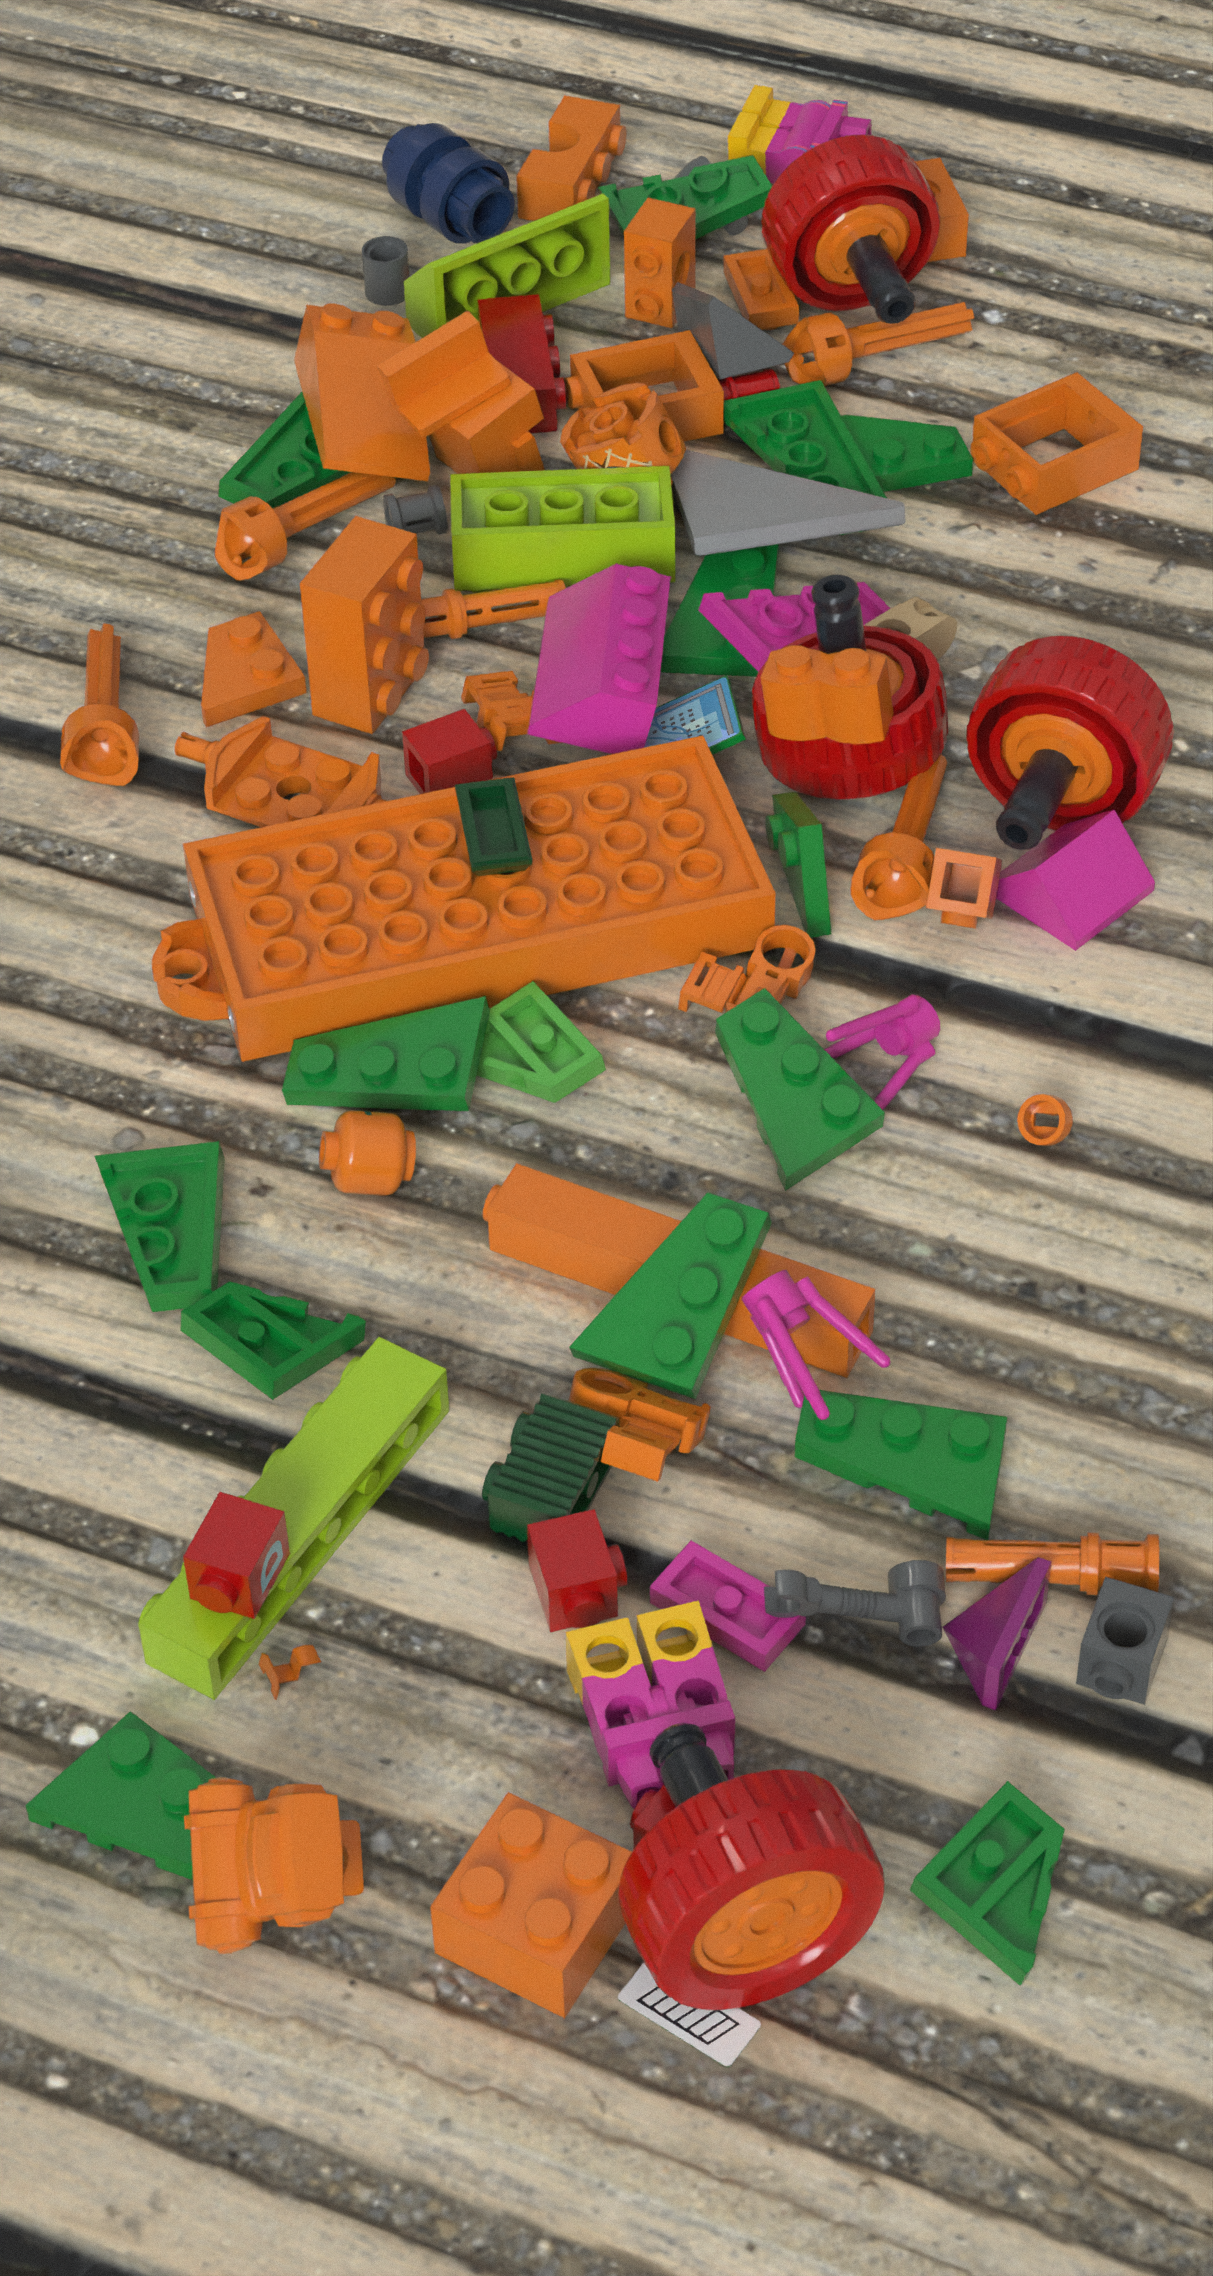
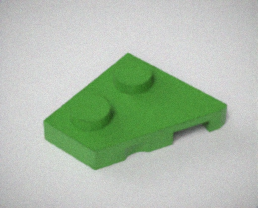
(536, 1047)

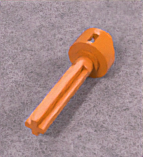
(836, 345)
(261, 532)
(100, 737)
(898, 863)

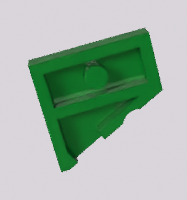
(910, 452)
(800, 846)
(268, 1336)
(996, 1879)

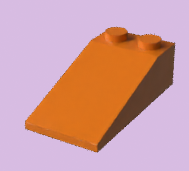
(346, 396)

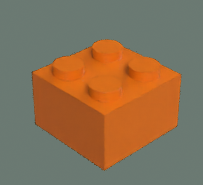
(532, 1905)

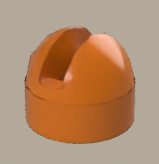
(1047, 1105)

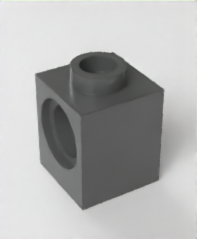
(1128, 1618)

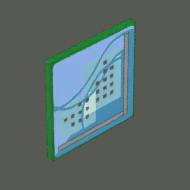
(704, 712)

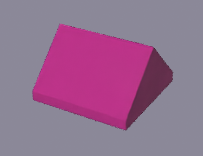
(1077, 879)

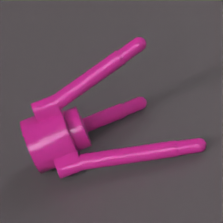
(898, 1030)
(779, 1311)

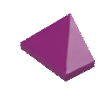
(997, 1630)

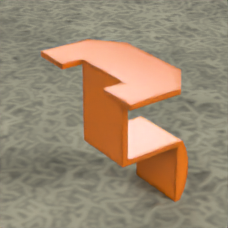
(289, 1672)

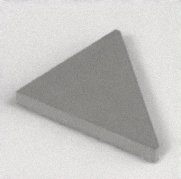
(748, 506)

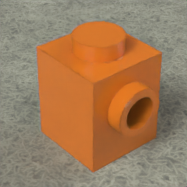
(963, 886)

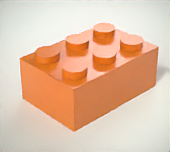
(364, 624)

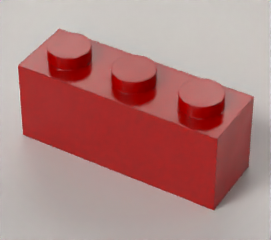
(524, 343)

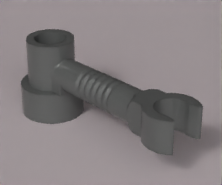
(912, 1600)

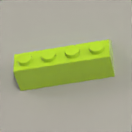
(548, 257)
(559, 525)

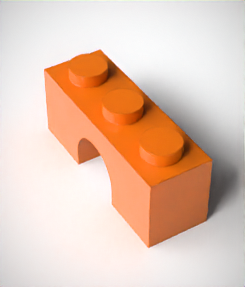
(582, 146)

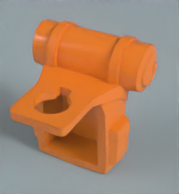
(267, 1860)

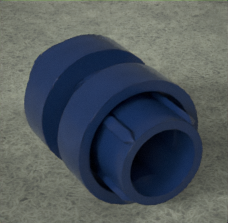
(448, 183)

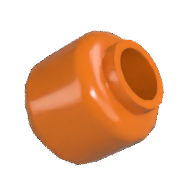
(368, 1153)

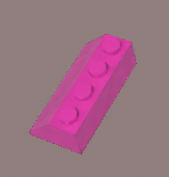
(601, 660)

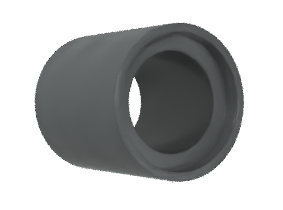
(385, 270)

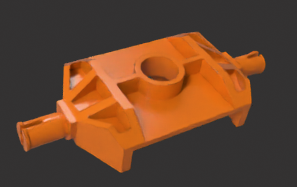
(254, 771)

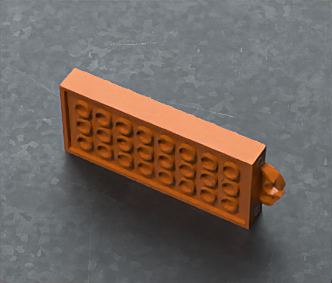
(385, 919)

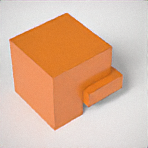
(493, 433)

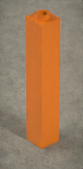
(609, 1239)

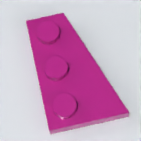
(770, 621)

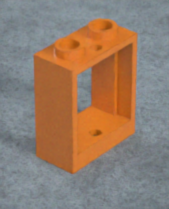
(674, 357)
(1073, 404)

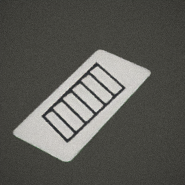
(713, 2032)

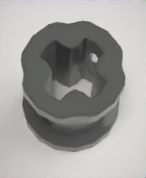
(417, 512)

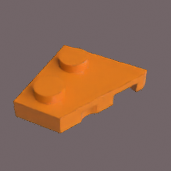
(246, 670)

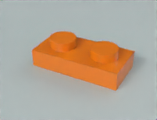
(760, 290)

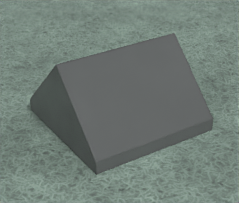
(724, 336)

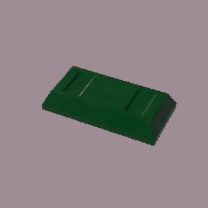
(493, 826)

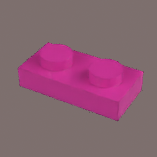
(729, 1602)

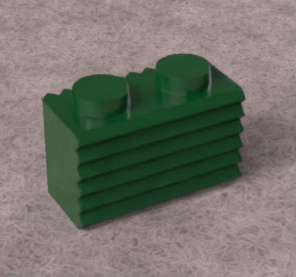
(551, 1466)

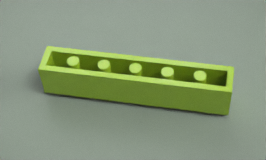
(325, 1485)

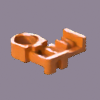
(501, 705)
(727, 988)
(648, 1420)

